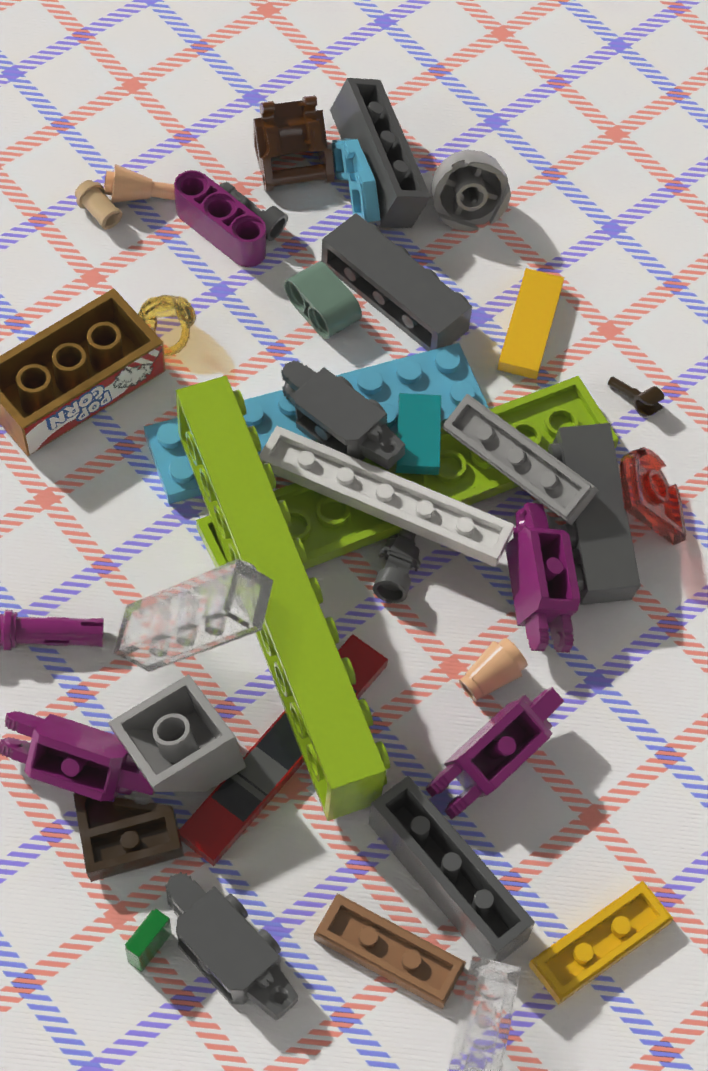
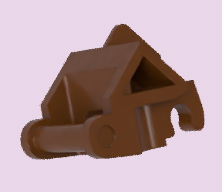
(290, 130)

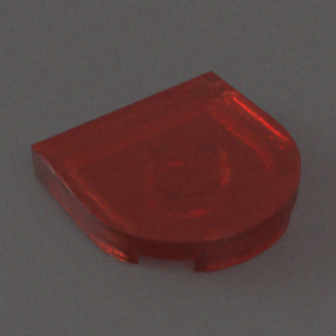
(650, 496)

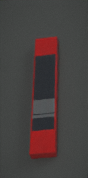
(268, 768)

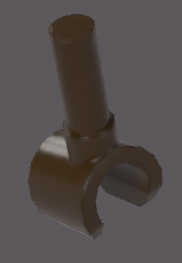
(644, 402)

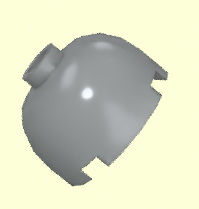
(470, 190)

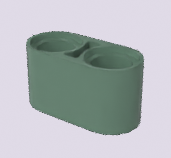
(323, 299)

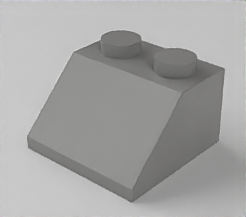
(179, 740)

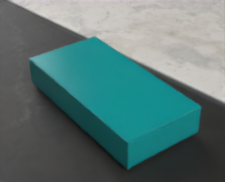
(420, 432)

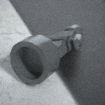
(273, 217)
(401, 555)

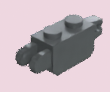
(339, 415)
(227, 948)

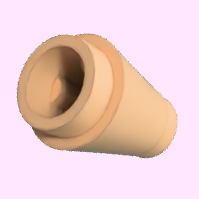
(493, 669)

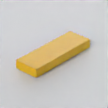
(530, 323)
(600, 942)

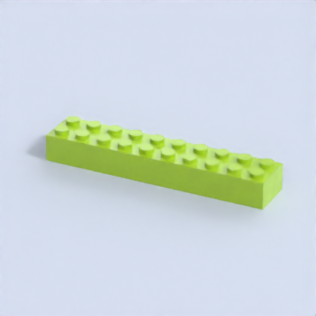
(295, 635)

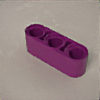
(220, 218)

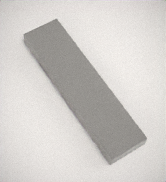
(520, 459)

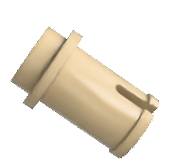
(91, 197)

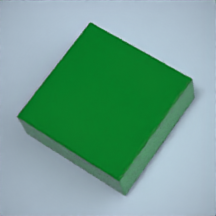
(148, 939)

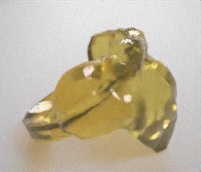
(169, 307)

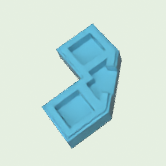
(353, 166)

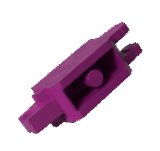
(542, 579)
(497, 749)
(73, 757)

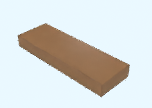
(389, 950)

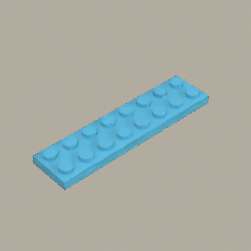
(430, 373)

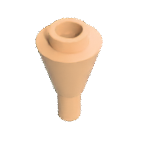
(131, 186)

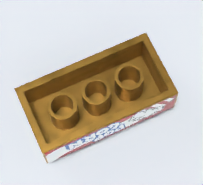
(76, 370)

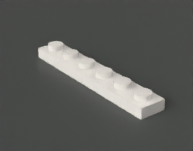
(387, 496)

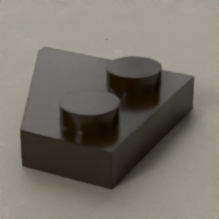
(125, 835)

